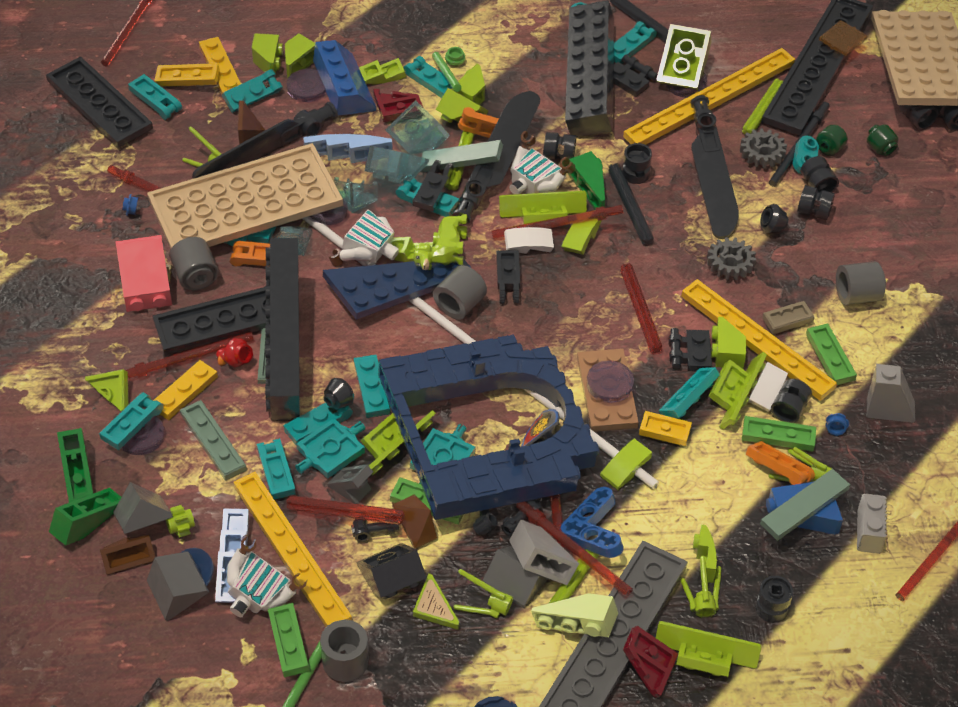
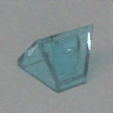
(357, 194)
(303, 235)

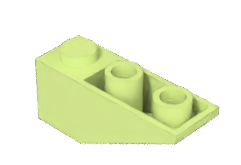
(581, 614)

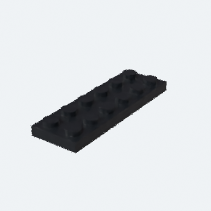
(99, 102)
(211, 321)

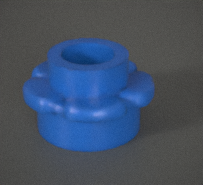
(130, 204)
(837, 428)

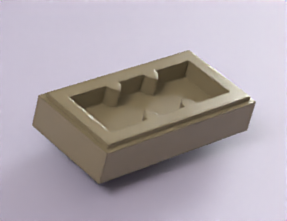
(788, 317)

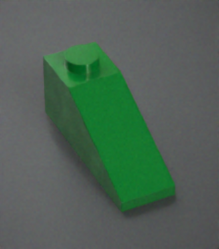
(589, 178)
(75, 463)
(81, 517)

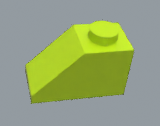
(298, 53)
(453, 104)

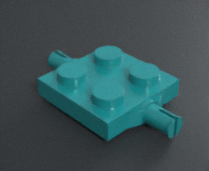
(447, 446)
(330, 447)

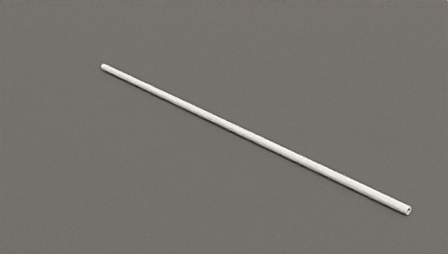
(463, 337)

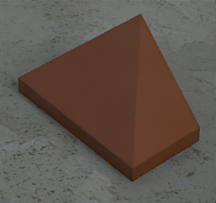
(247, 123)
(417, 521)
(127, 553)

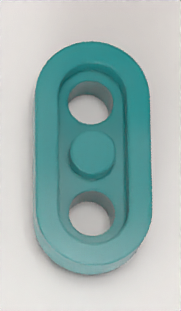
(805, 149)

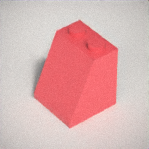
(143, 273)

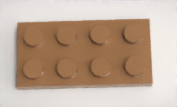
(601, 414)

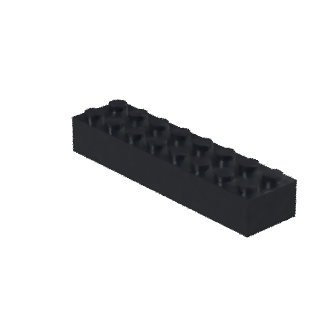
(590, 69)
(282, 330)

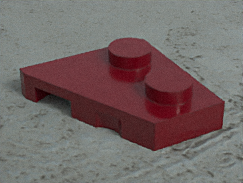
(393, 104)
(650, 659)

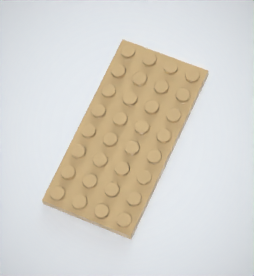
(919, 55)
(246, 198)

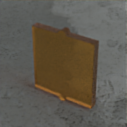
(843, 38)

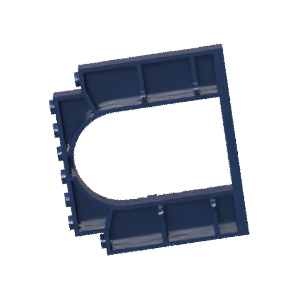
(502, 475)

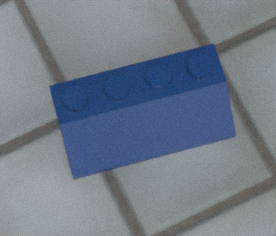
(342, 78)

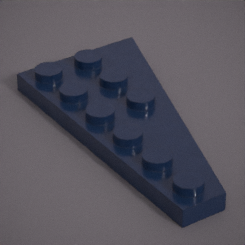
(382, 286)

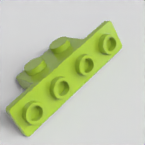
(542, 206)
(733, 387)
(386, 438)
(707, 650)

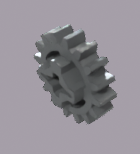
(764, 149)
(731, 258)

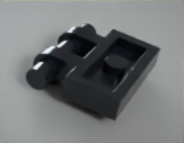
(631, 81)
(697, 349)

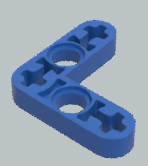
(580, 528)

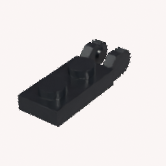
(433, 187)
(508, 273)

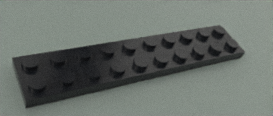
(813, 69)

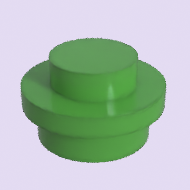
(455, 56)

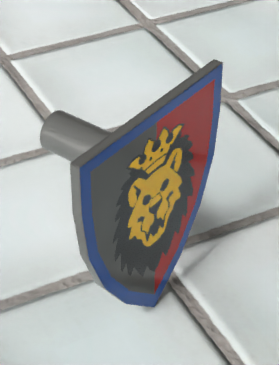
(542, 426)

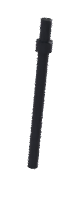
(815, 119)

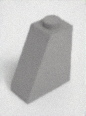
(890, 395)
(542, 553)

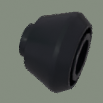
(773, 219)
(338, 394)

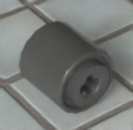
(193, 263)
(860, 283)
(460, 292)
(344, 650)

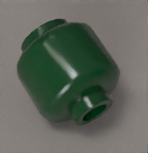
(882, 139)
(832, 140)

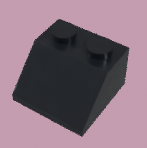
(392, 570)

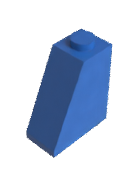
(826, 520)

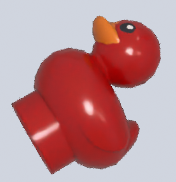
(235, 353)

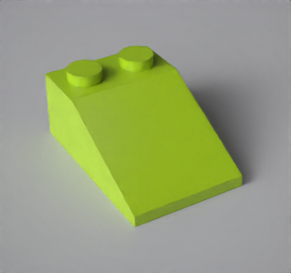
(684, 56)

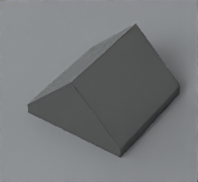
(140, 509)
(509, 577)
(175, 583)

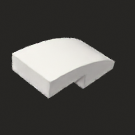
(529, 238)
(767, 386)

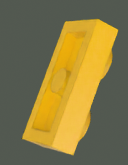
(665, 428)

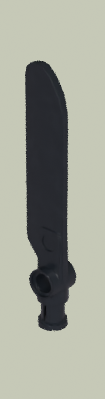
(511, 124)
(268, 141)
(713, 171)

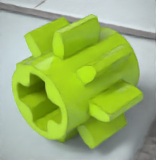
(181, 521)

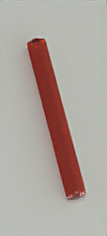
(641, 308)
(346, 510)

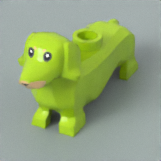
(445, 242)

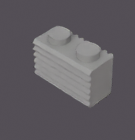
(871, 523)

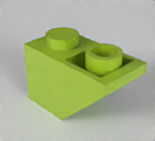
(266, 51)
(473, 85)
(729, 344)

